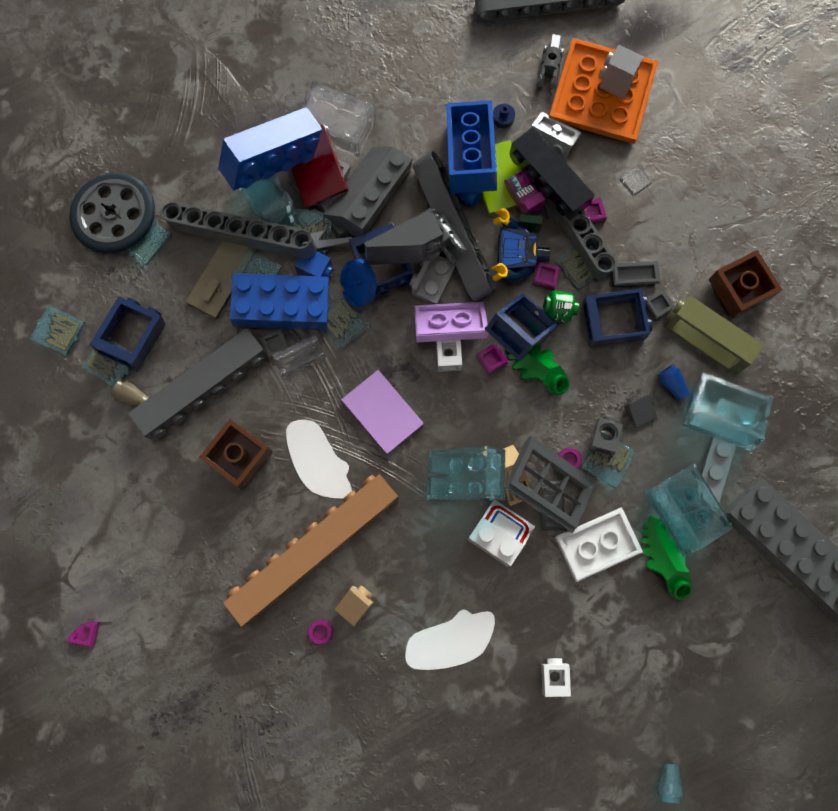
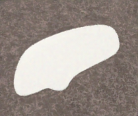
(316, 461)
(450, 642)

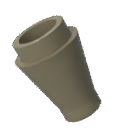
(128, 393)

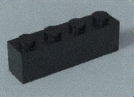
(551, 174)

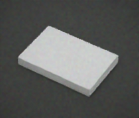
(598, 544)

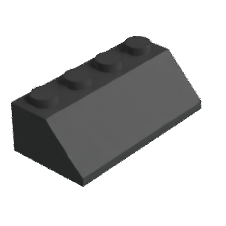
(369, 189)

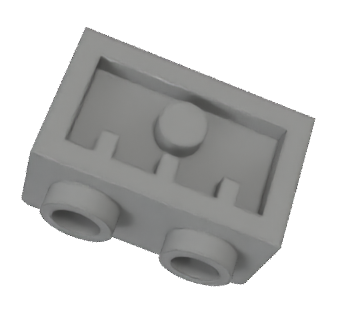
(557, 134)
(432, 279)

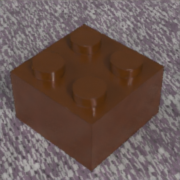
(744, 284)
(236, 454)

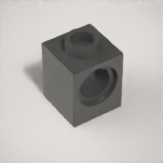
(602, 446)

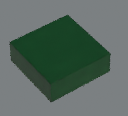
(532, 222)

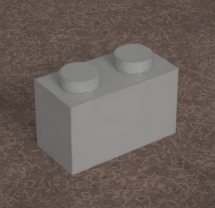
(620, 71)

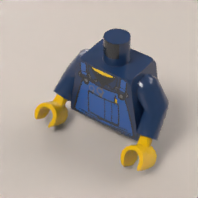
(516, 250)

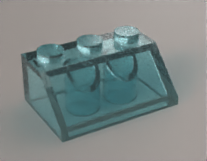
(689, 510)

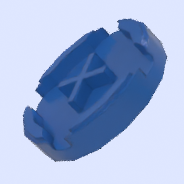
(358, 282)

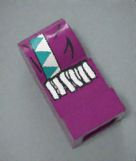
(524, 193)

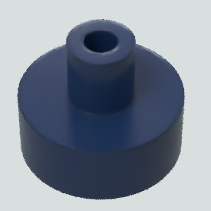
(503, 115)

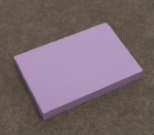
(450, 322)
(382, 412)

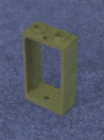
(713, 335)

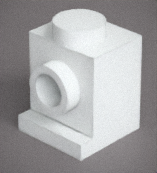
(449, 363)
(561, 686)

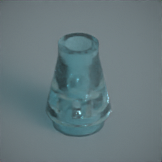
(670, 784)

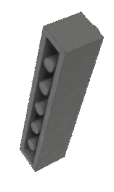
(197, 385)

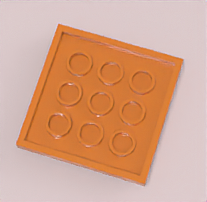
(588, 107)

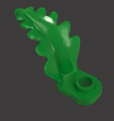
(542, 367)
(666, 558)

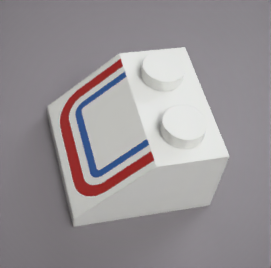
(501, 533)

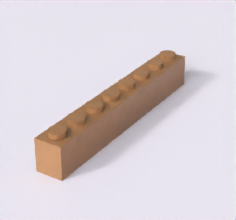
(311, 550)

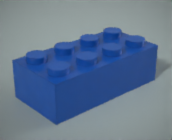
(471, 147)
(269, 148)
(279, 301)

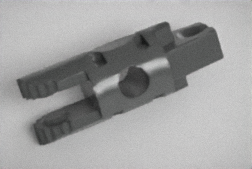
(551, 62)
(450, 238)

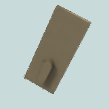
(213, 287)

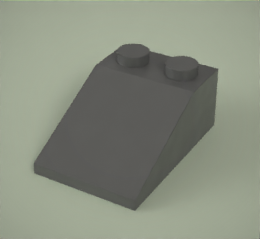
(407, 243)

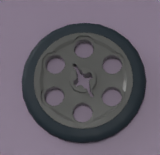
(134, 229)

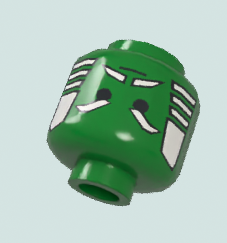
(560, 306)

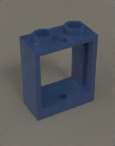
(383, 287)
(592, 320)
(514, 337)
(137, 357)

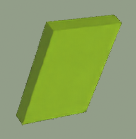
(505, 168)

